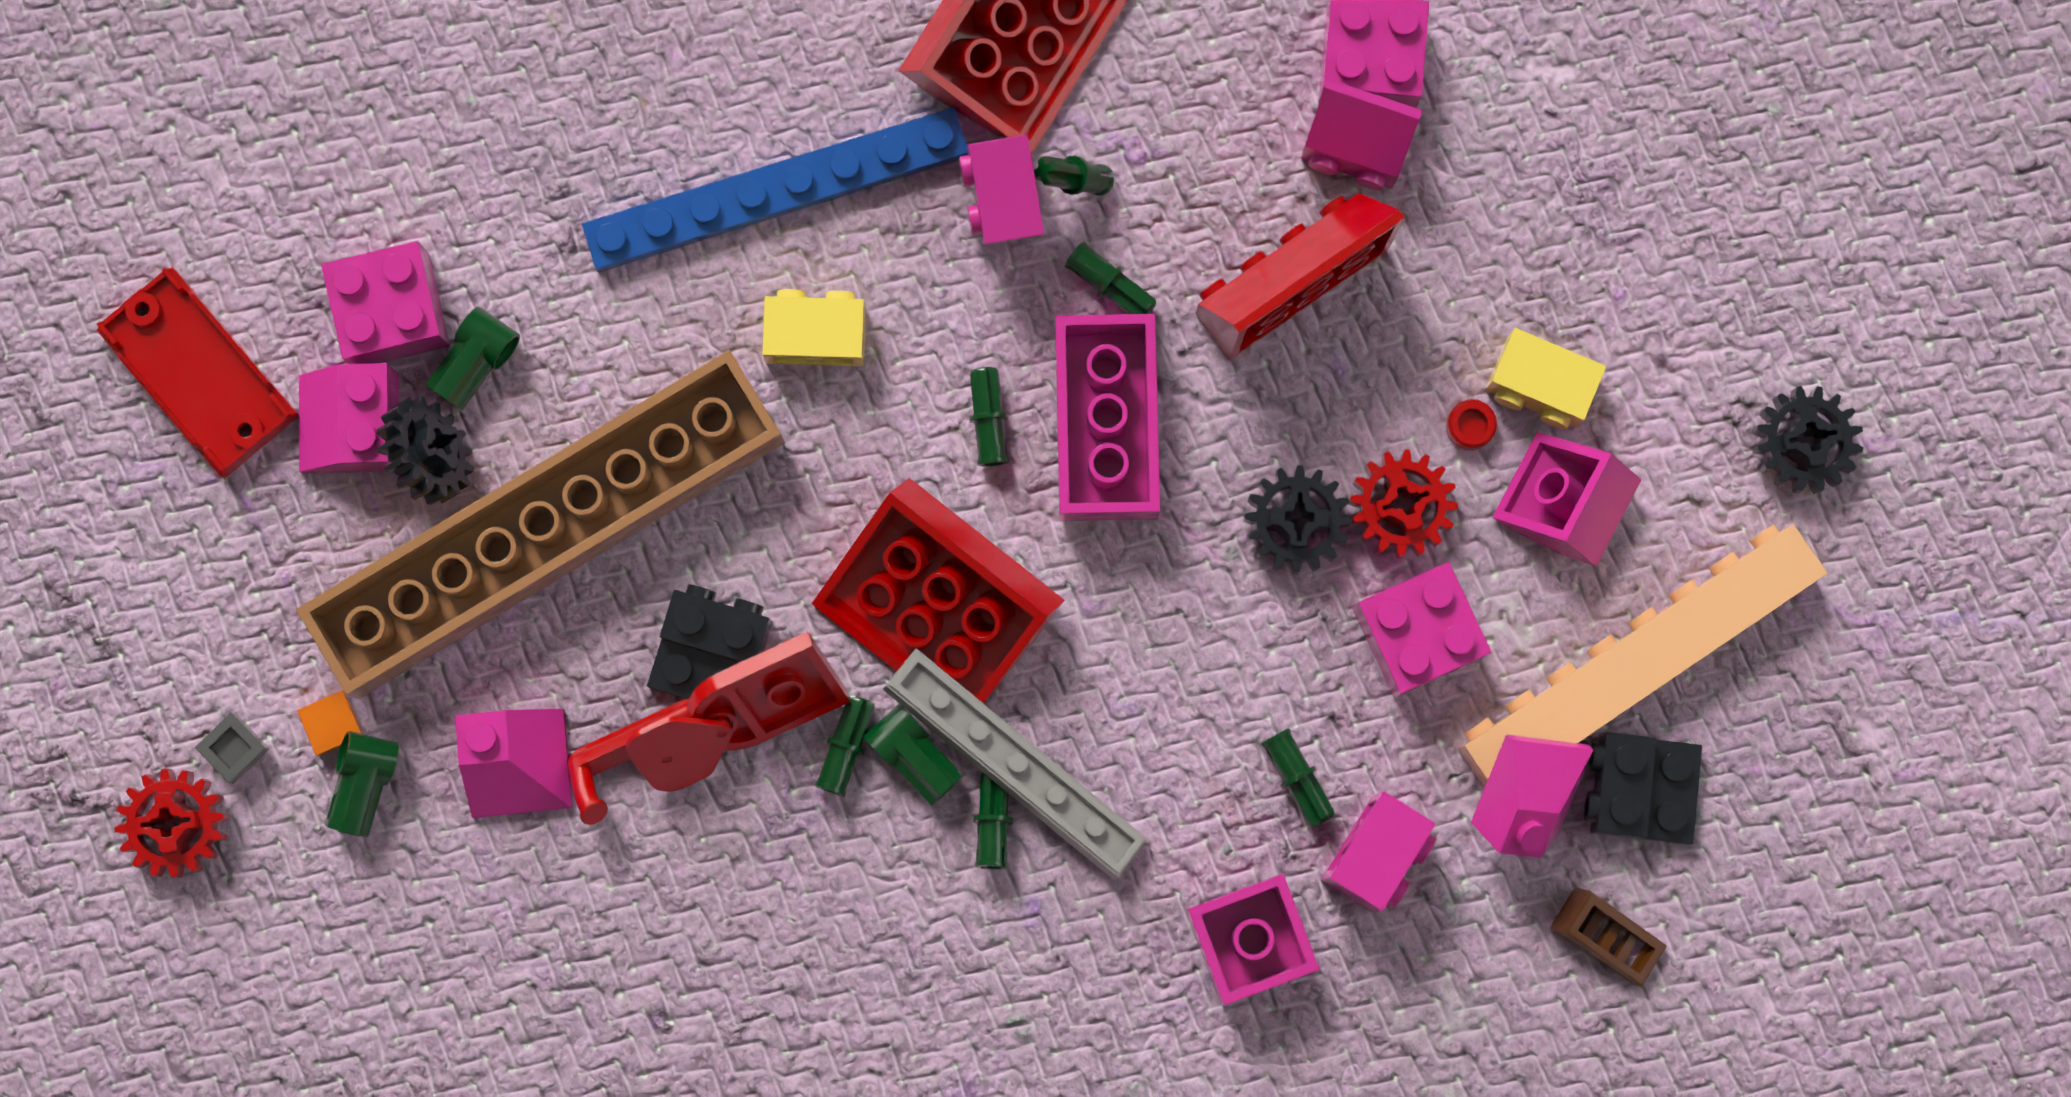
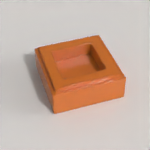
(328, 722)

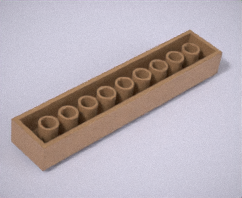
(540, 526)

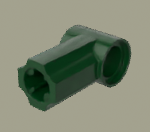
(479, 347)
(906, 747)
(362, 770)

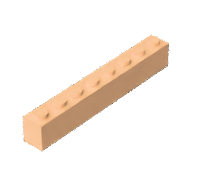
(1655, 648)

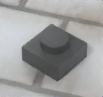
(232, 748)

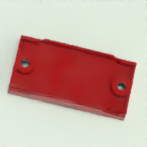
(197, 372)

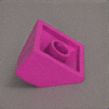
(514, 761)
(1529, 793)

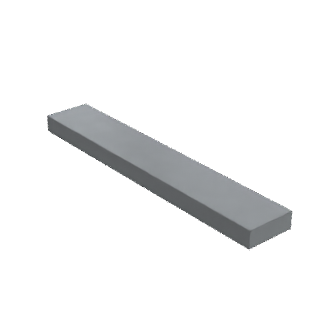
(1015, 764)

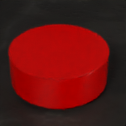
(1471, 425)

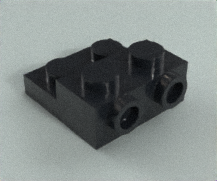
(705, 639)
(1643, 788)

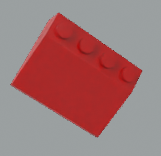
(1009, 58)
(1298, 272)
(938, 588)

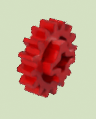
(1409, 525)
(171, 803)

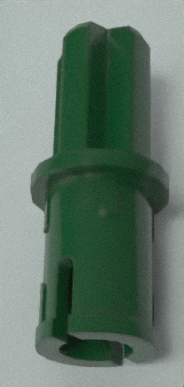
(1074, 175)
(1109, 281)
(988, 417)
(845, 746)
(1299, 778)
(992, 826)

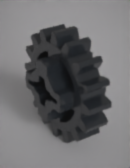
(425, 450)
(1809, 459)
(1320, 519)

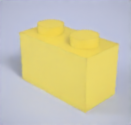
(814, 329)
(1545, 379)

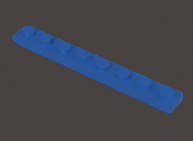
(775, 190)

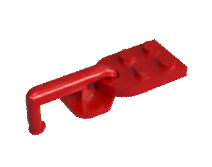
(723, 713)

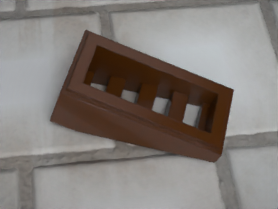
(1572, 916)

